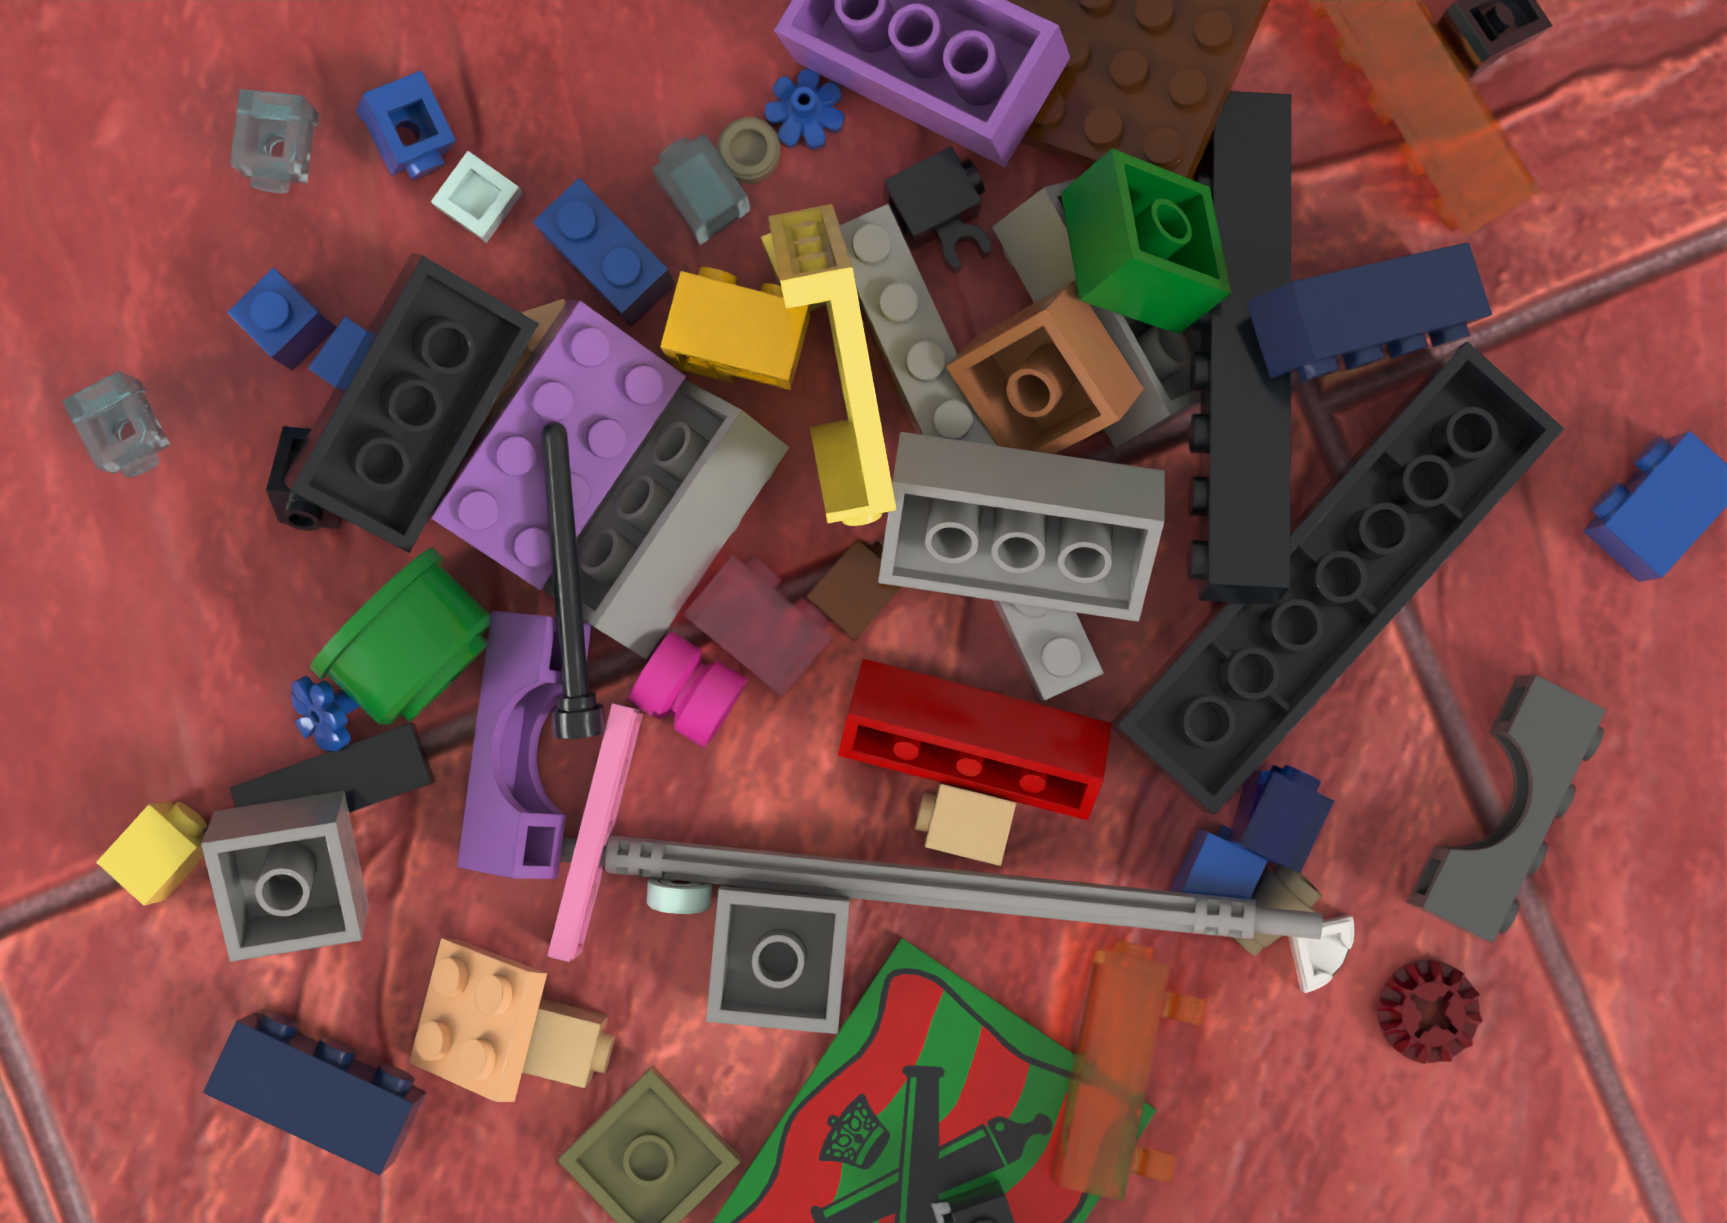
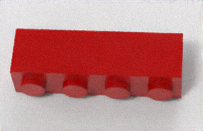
(976, 739)

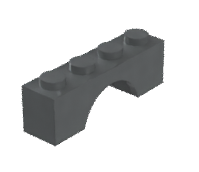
(1545, 740)

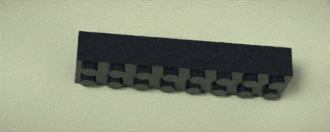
(1352, 569)

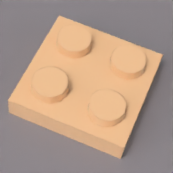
(478, 1019)

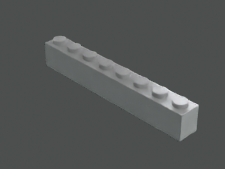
(915, 355)

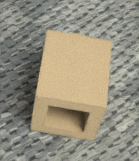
(966, 823)
(568, 1044)

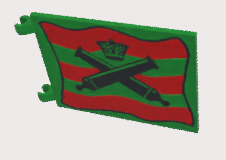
(915, 1105)

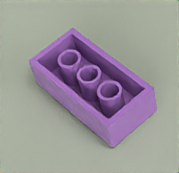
(946, 64)
(605, 396)

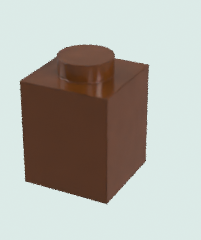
(852, 591)

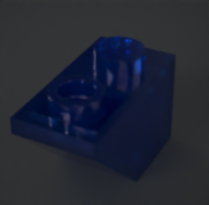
(1280, 816)

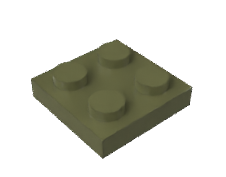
(650, 1155)

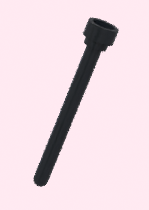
(576, 709)

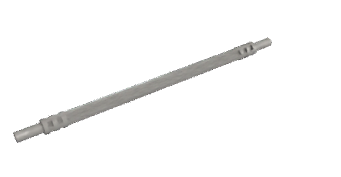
(950, 888)

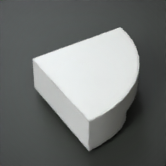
(1321, 958)

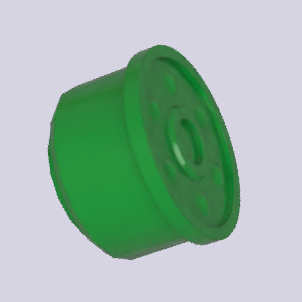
(406, 642)

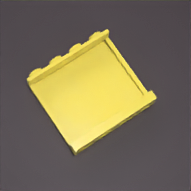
(851, 451)

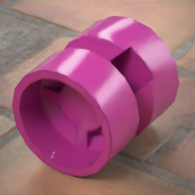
(687, 689)

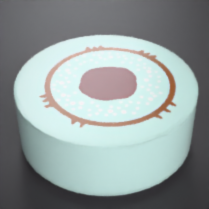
(678, 896)

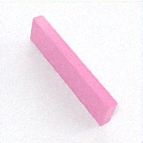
(594, 832)

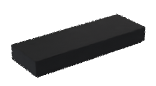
(364, 770)

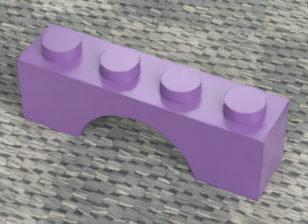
(507, 815)

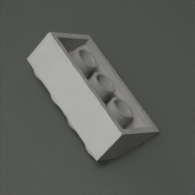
(1040, 251)
(670, 515)
(1022, 526)

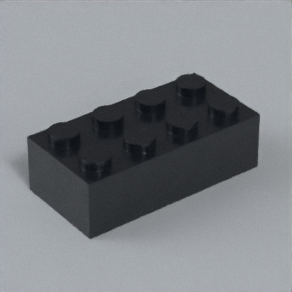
(410, 402)

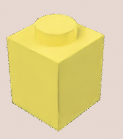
(156, 851)

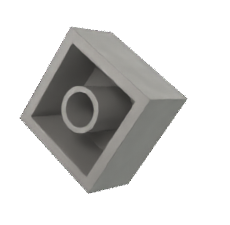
(286, 876)
(778, 959)

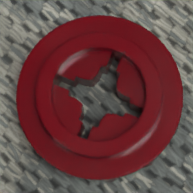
(1400, 1017)

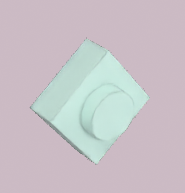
(477, 197)

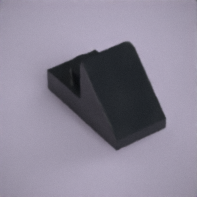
(1491, 28)

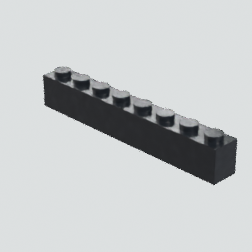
(1242, 410)

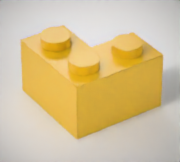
(733, 330)

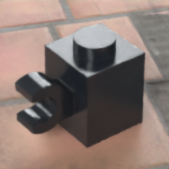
(936, 202)

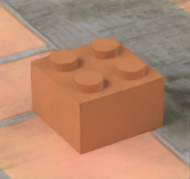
(1046, 375)

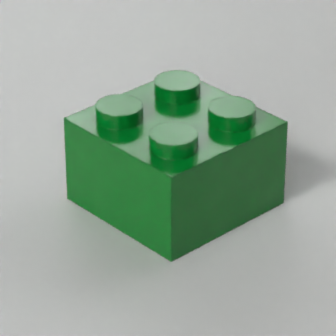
(1145, 242)

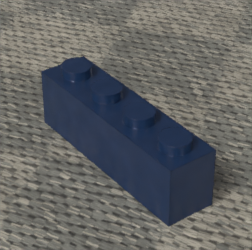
(1367, 310)

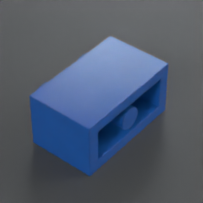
(604, 252)
(1661, 506)

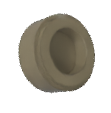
(750, 149)

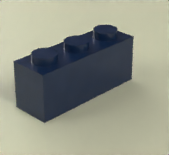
(316, 1090)

